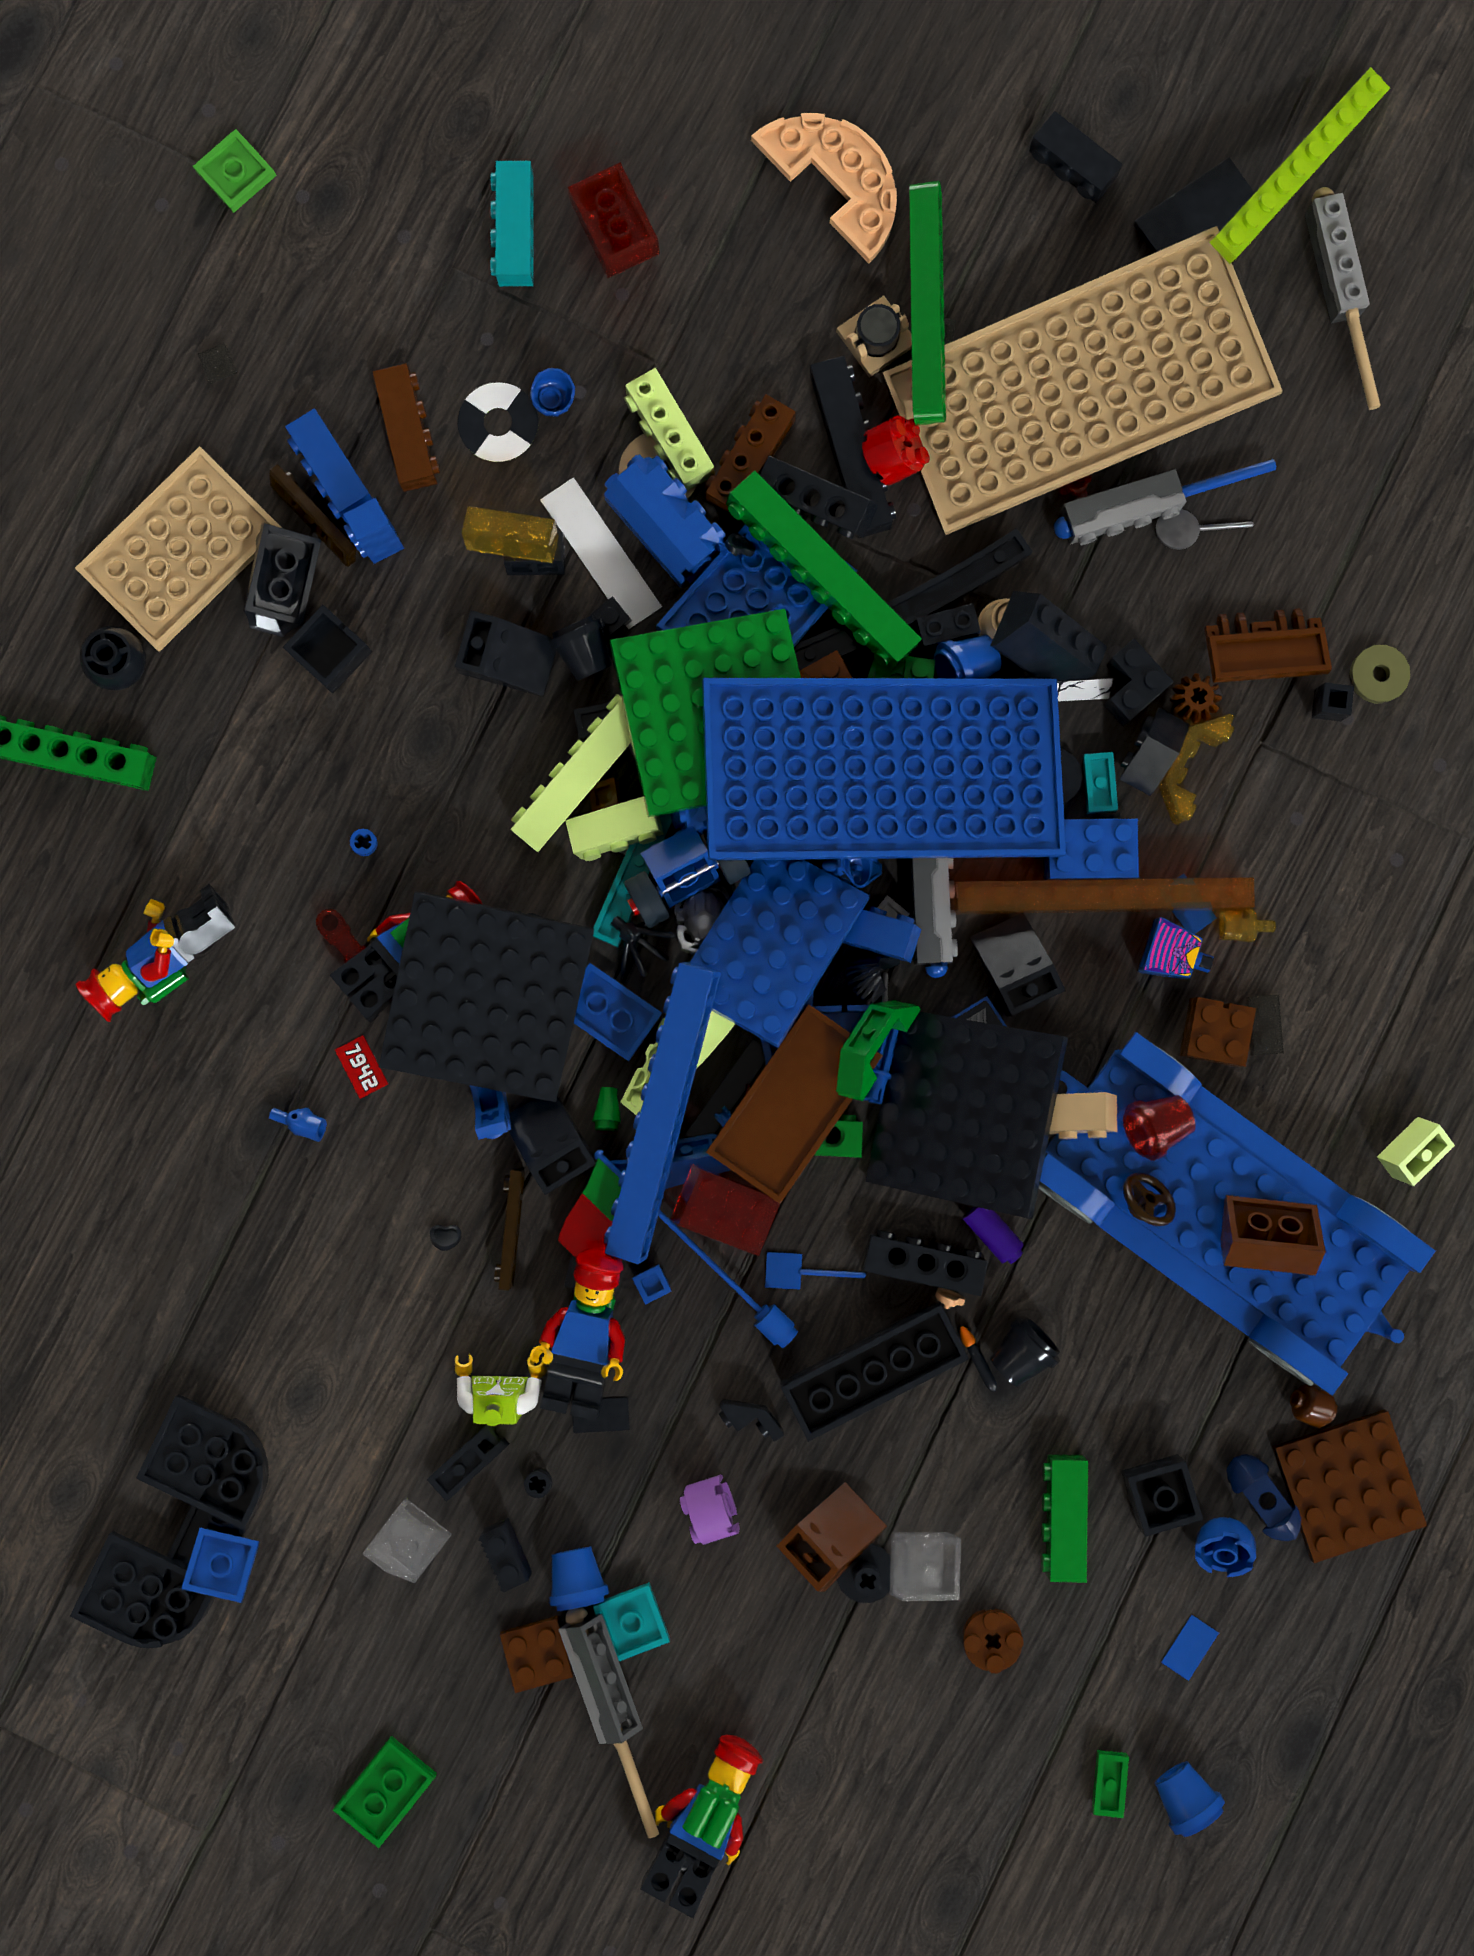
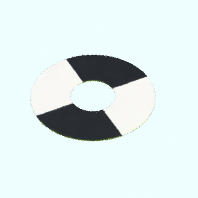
(497, 447)

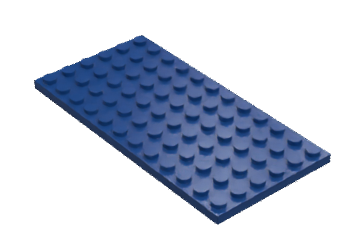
(882, 768)

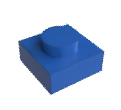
(652, 1284)

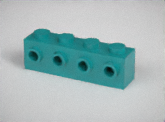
(514, 223)

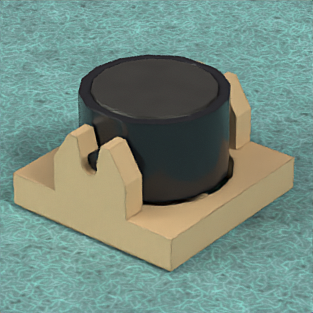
(877, 334)

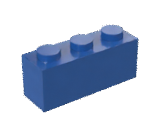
(372, 531)
(884, 934)

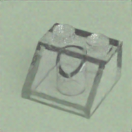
(407, 1542)

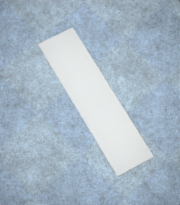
(600, 551)

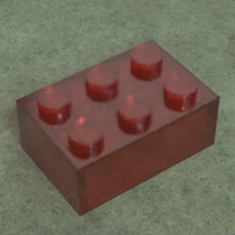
(614, 220)
(725, 1210)

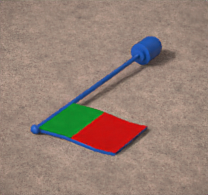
(592, 1216)

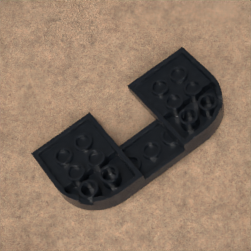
(223, 1476)

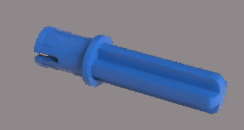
(882, 1068)

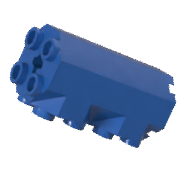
(664, 519)

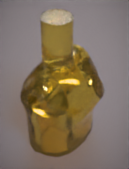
(1242, 925)

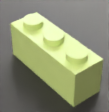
(612, 829)

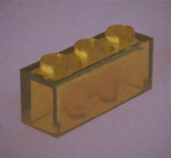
(510, 534)

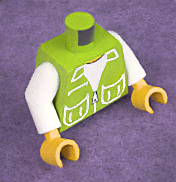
(498, 1398)

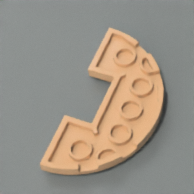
(848, 162)

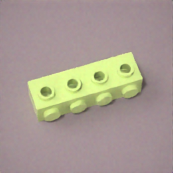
(669, 429)

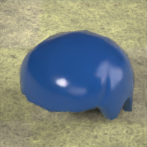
(552, 392)

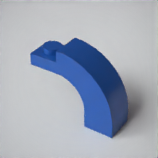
(491, 1112)

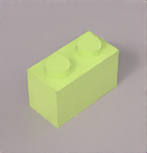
(1415, 1151)

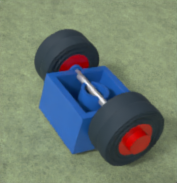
(680, 871)

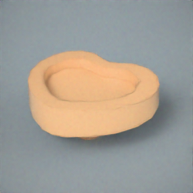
(949, 1298)

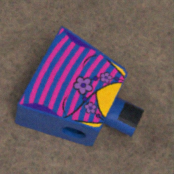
(1173, 952)

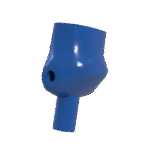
(301, 1122)

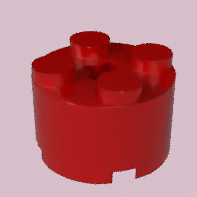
(895, 449)

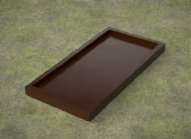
(787, 1108)

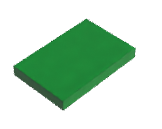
(384, 1792)

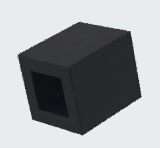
(1332, 702)

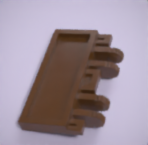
(1268, 649)

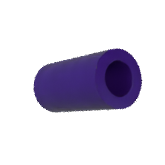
(994, 1234)

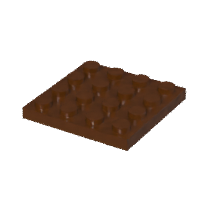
(1350, 1486)

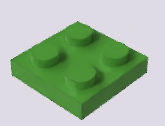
(234, 170)

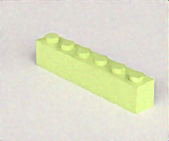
(575, 778)

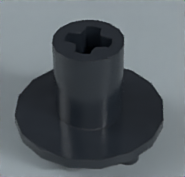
(867, 1576)

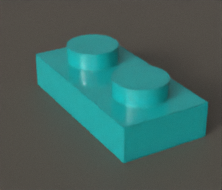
(1100, 782)

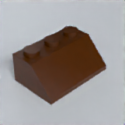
(1271, 1235)

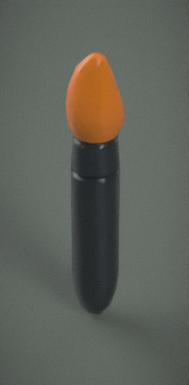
(978, 1359)

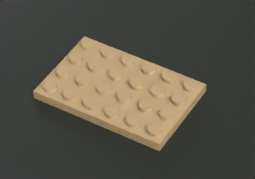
(177, 549)

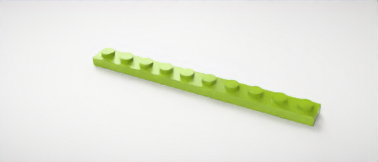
(1299, 166)

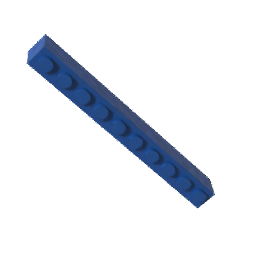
(662, 1111)

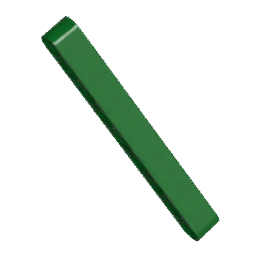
(927, 303)

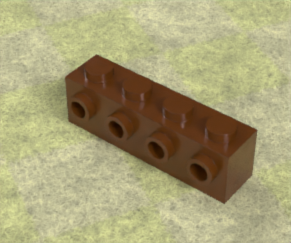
(405, 427)
(754, 443)

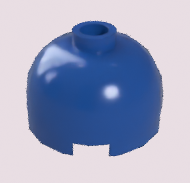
(1225, 1547)

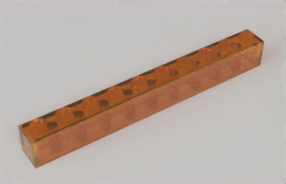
(1104, 895)

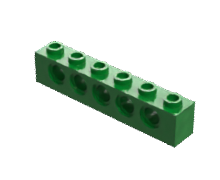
(135, 773)

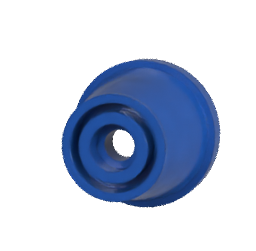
(967, 659)
(576, 1580)
(1188, 1800)

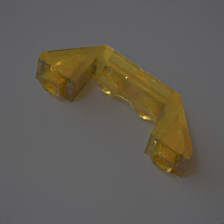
(1178, 800)

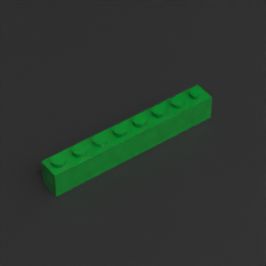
(822, 571)

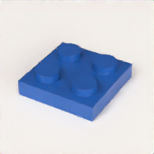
(220, 1565)

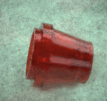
(1157, 1125)

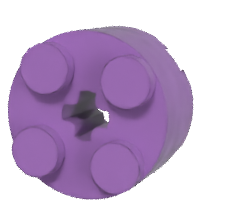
(710, 1510)

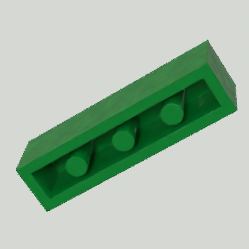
(1066, 1518)

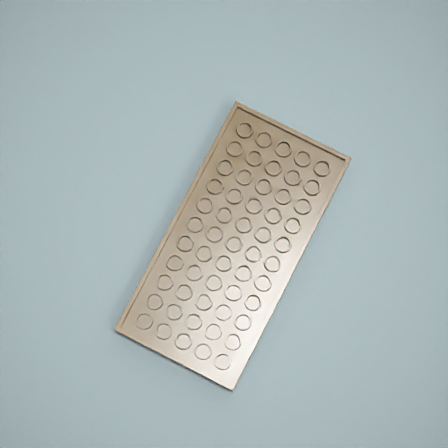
(1090, 380)

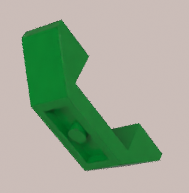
(854, 1071)

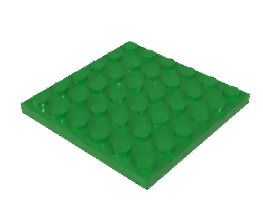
(663, 695)

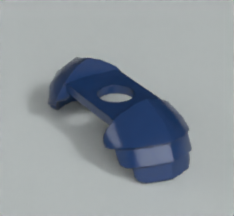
(1250, 1476)

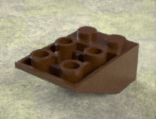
(831, 1537)

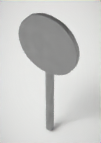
(1184, 529)

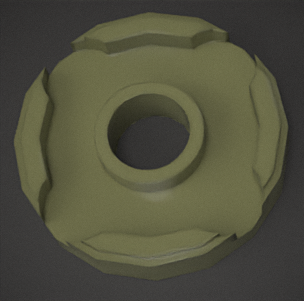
(1396, 671)

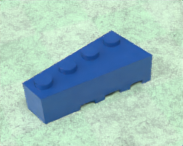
(328, 463)

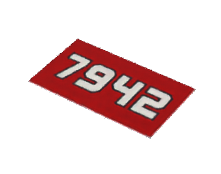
(361, 1067)

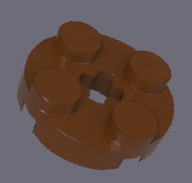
(995, 1657)

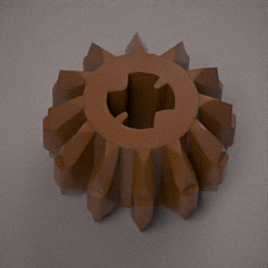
(1201, 708)

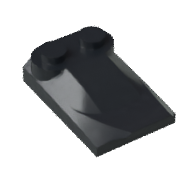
(280, 580)

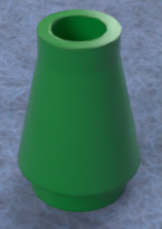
(607, 1110)

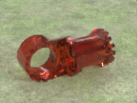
(341, 936)

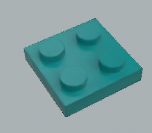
(633, 1621)

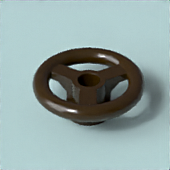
(1144, 1201)

